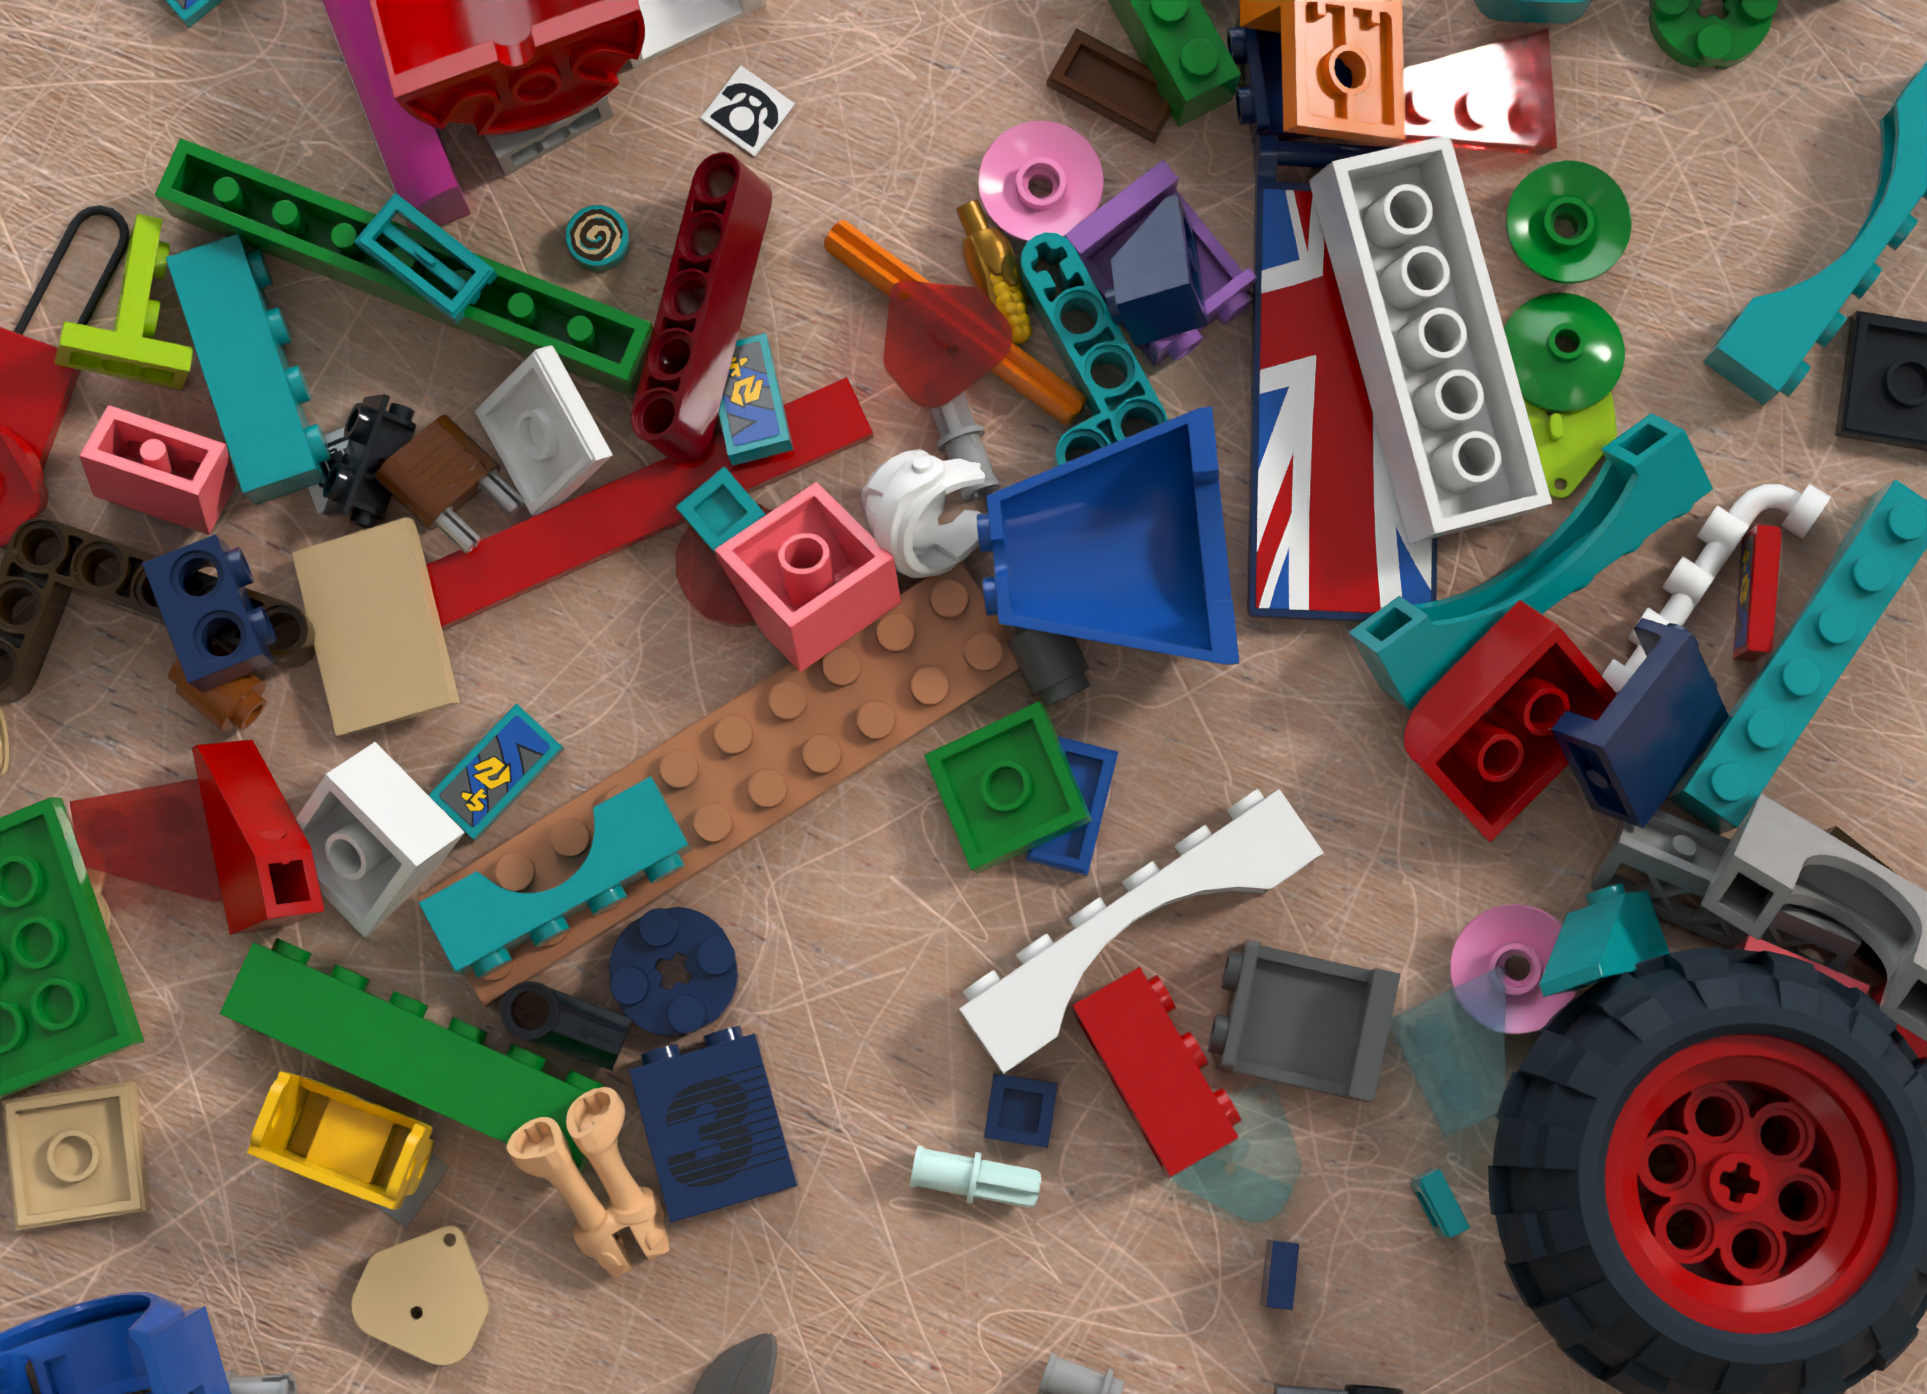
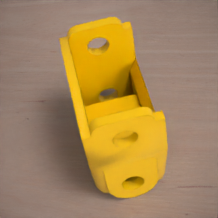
(342, 1140)

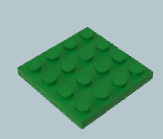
(57, 964)

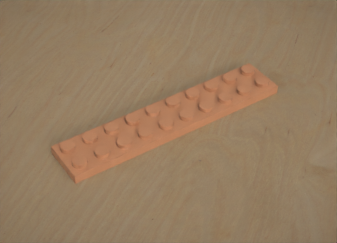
(766, 755)

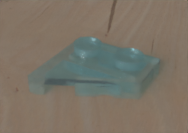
(1459, 1049)

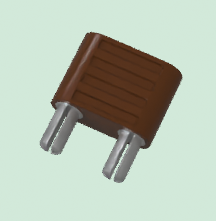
(442, 473)

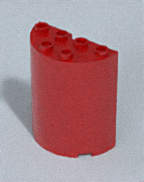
(505, 60)

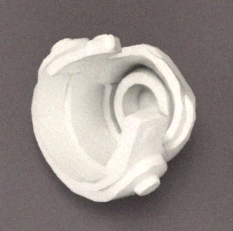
(904, 509)

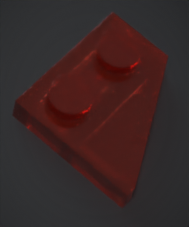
(150, 838)

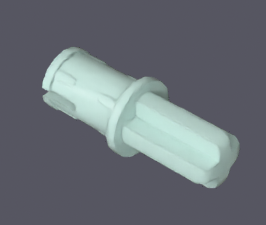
(975, 1178)

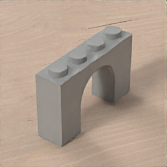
(1790, 861)

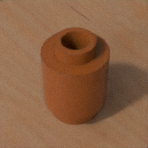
(226, 705)

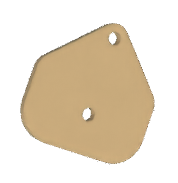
(438, 1281)

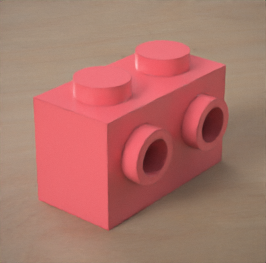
(158, 469)

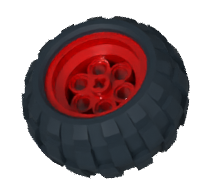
(1590, 1220)

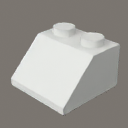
(374, 837)

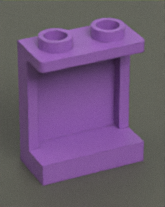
(1116, 221)

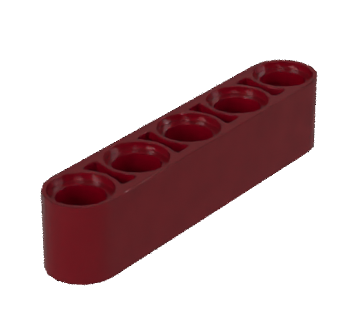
(701, 308)

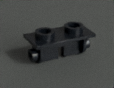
(372, 437)

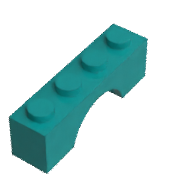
(631, 840)

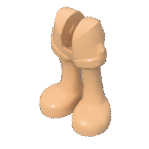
(594, 1126)

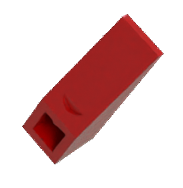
(255, 840)

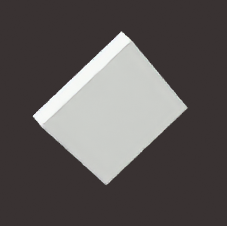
(543, 431)

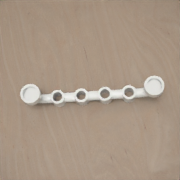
(1721, 535)

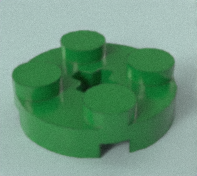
(1711, 40)

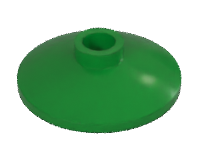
(1588, 202)
(1560, 379)

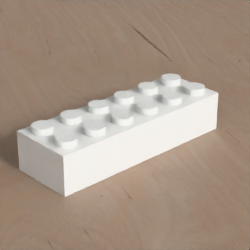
(1429, 339)

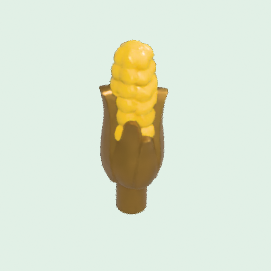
(995, 269)

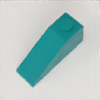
(1603, 940)

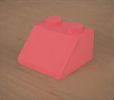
(810, 575)

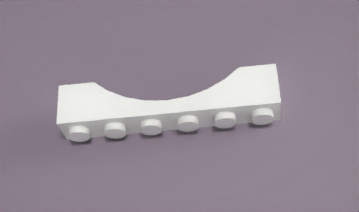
(1247, 856)

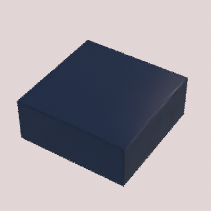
(1020, 1110)
(1279, 1274)

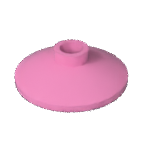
(1040, 153)
(1492, 940)

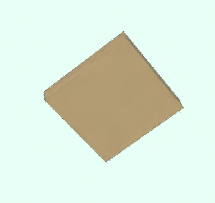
(76, 1155)

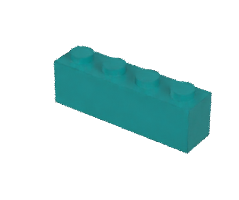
(247, 368)

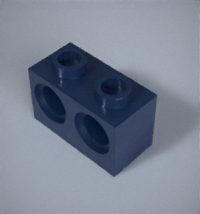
(197, 619)

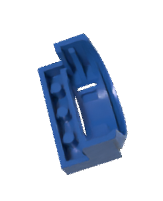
(114, 1348)

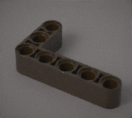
(130, 591)

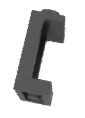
(1304, 1021)

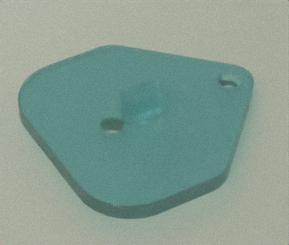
(1263, 1160)

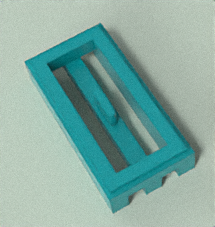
(467, 292)

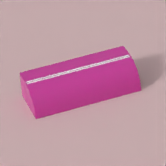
(408, 148)

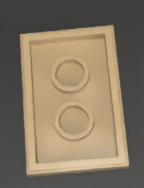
(375, 627)

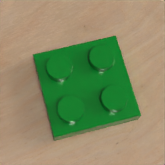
(1008, 787)

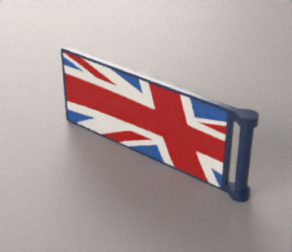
(1320, 487)

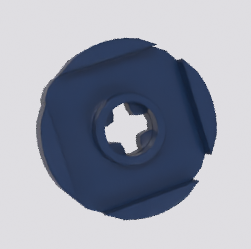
(638, 983)

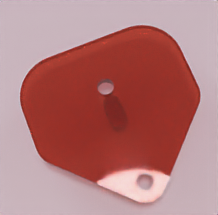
(929, 325)

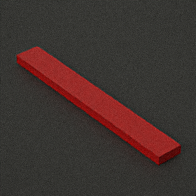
(631, 510)

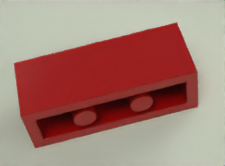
(1157, 1071)

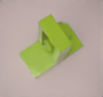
(124, 350)

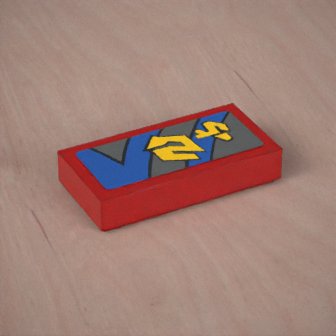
(1757, 593)

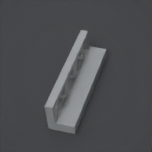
(1683, 861)

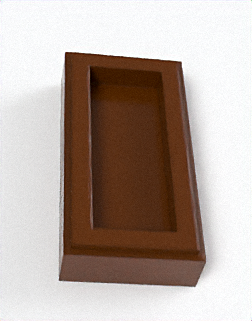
(1110, 85)

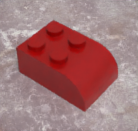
(1491, 718)

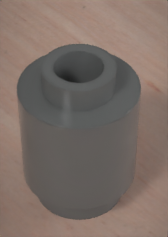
(1050, 664)

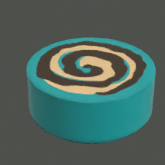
(597, 238)

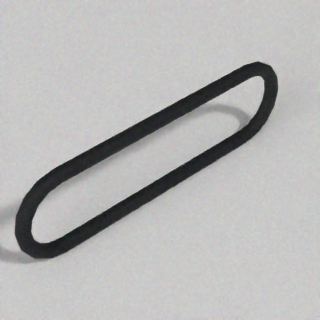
(60, 252)

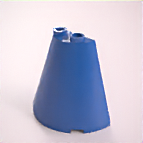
(1119, 546)

